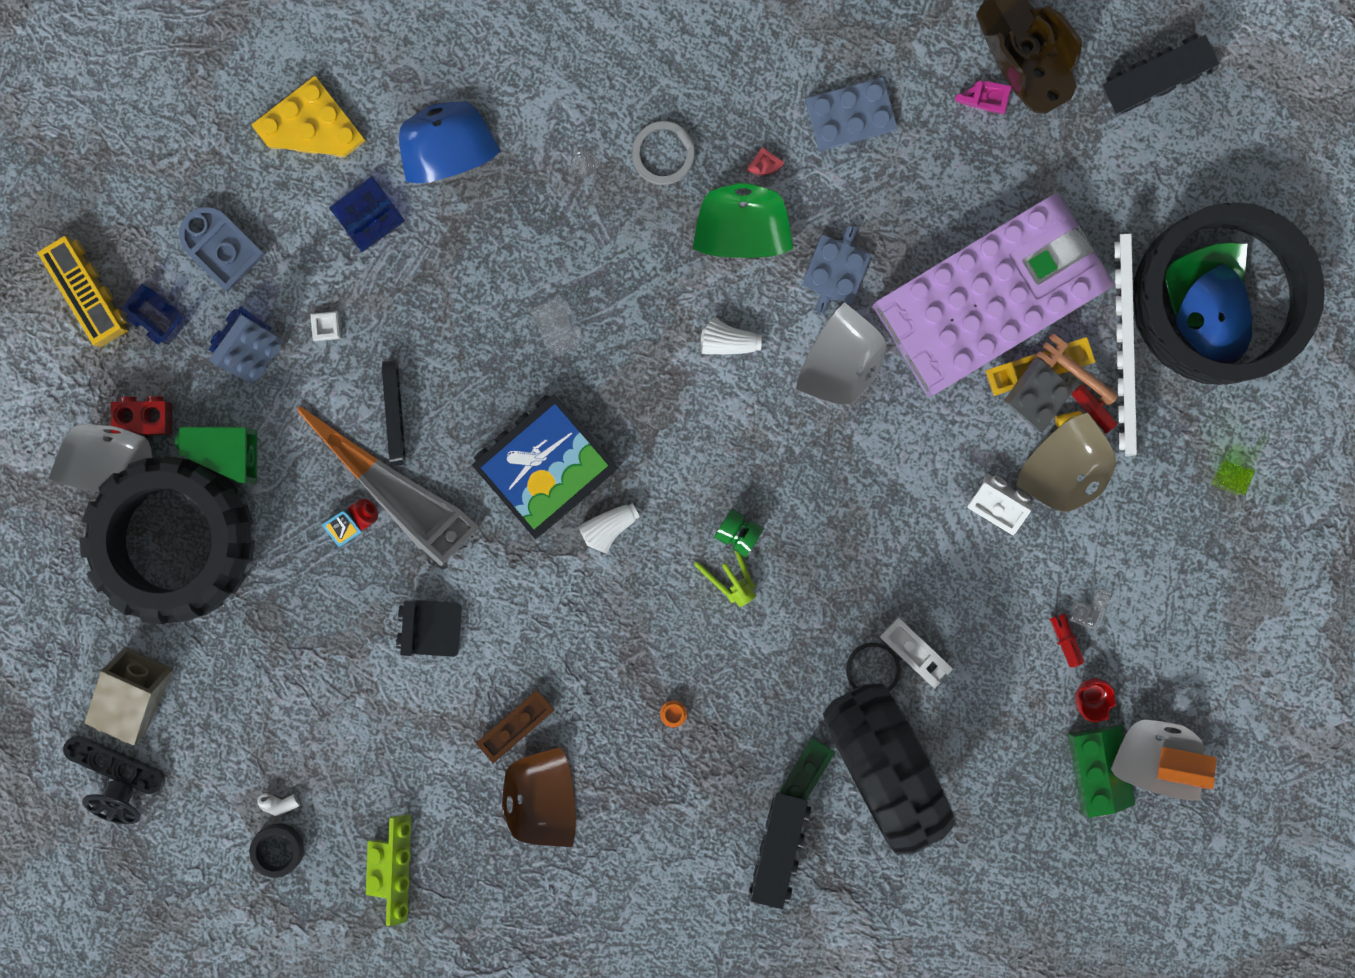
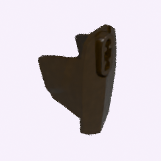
(1031, 41)

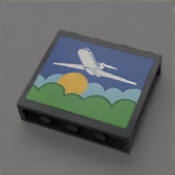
(544, 465)

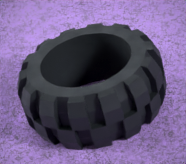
(107, 549)

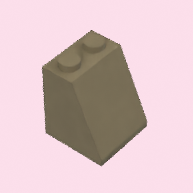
(127, 695)

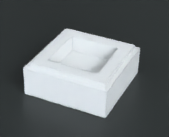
(325, 326)

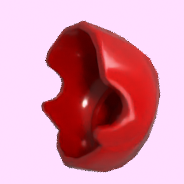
(1095, 699)

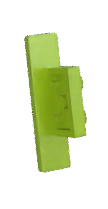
(389, 869)

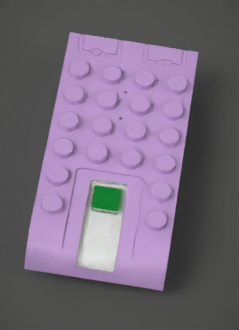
(993, 294)

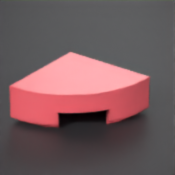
(765, 163)

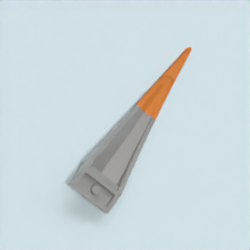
(423, 516)

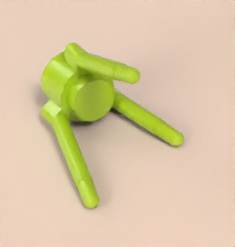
(742, 591)

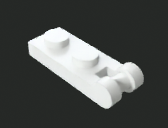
(915, 652)

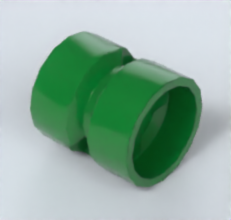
(729, 528)

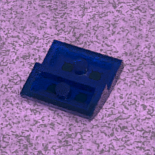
(367, 214)

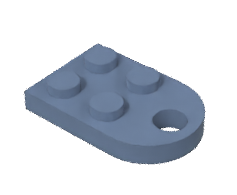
(220, 247)

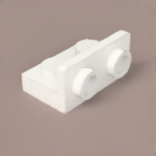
(1001, 503)

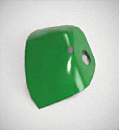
(744, 232)
(1189, 268)

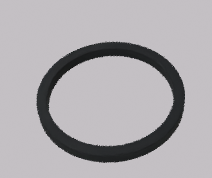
(898, 668)

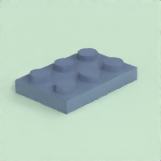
(851, 114)
(246, 350)

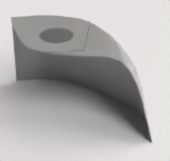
(837, 354)
(88, 460)
(1140, 756)

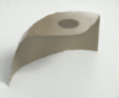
(1068, 452)

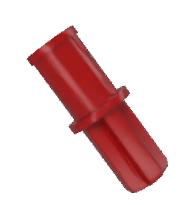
(1094, 408)
(1067, 641)

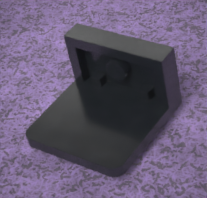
(429, 628)

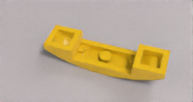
(1005, 376)

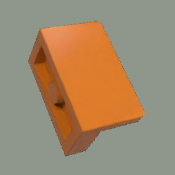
(1187, 768)

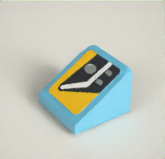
(342, 528)

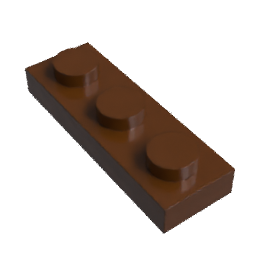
(515, 726)

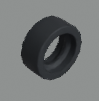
(279, 871)

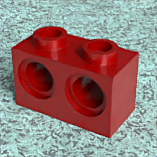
(141, 422)

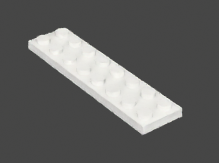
(1125, 334)

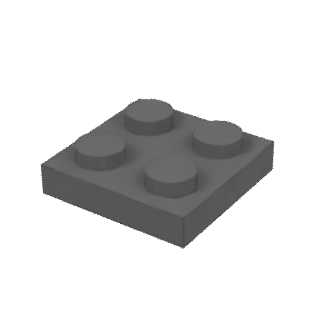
(1038, 395)

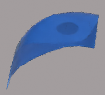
(446, 149)
(1215, 293)

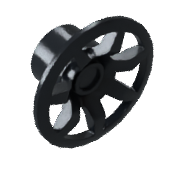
(114, 800)

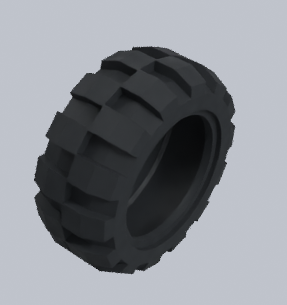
(889, 768)

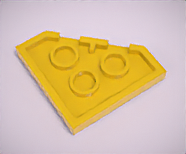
(309, 123)

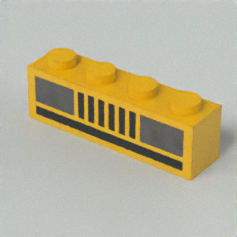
(83, 292)

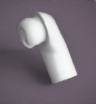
(277, 806)

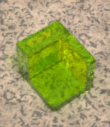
(1233, 478)

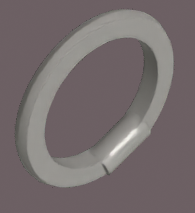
(686, 139)

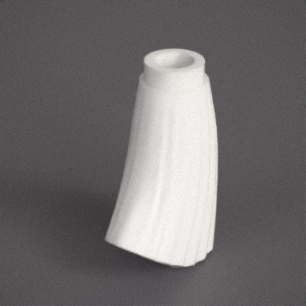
(724, 339)
(604, 528)

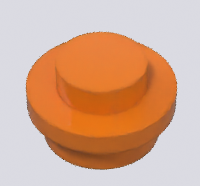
(673, 713)

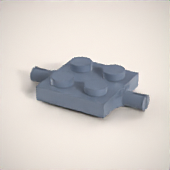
(835, 270)

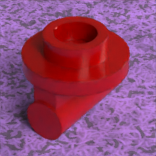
(364, 513)

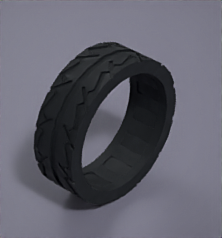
(1302, 274)

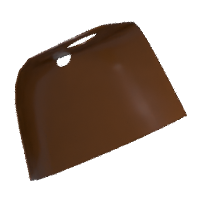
(548, 802)

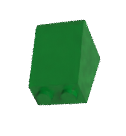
(222, 449)

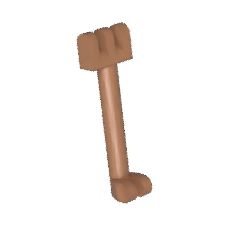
(1106, 393)

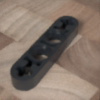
(393, 413)
(112, 769)

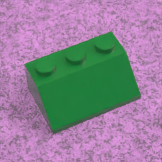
(1092, 759)

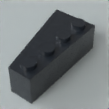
(1161, 74)
(779, 850)

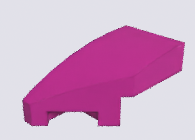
(987, 97)

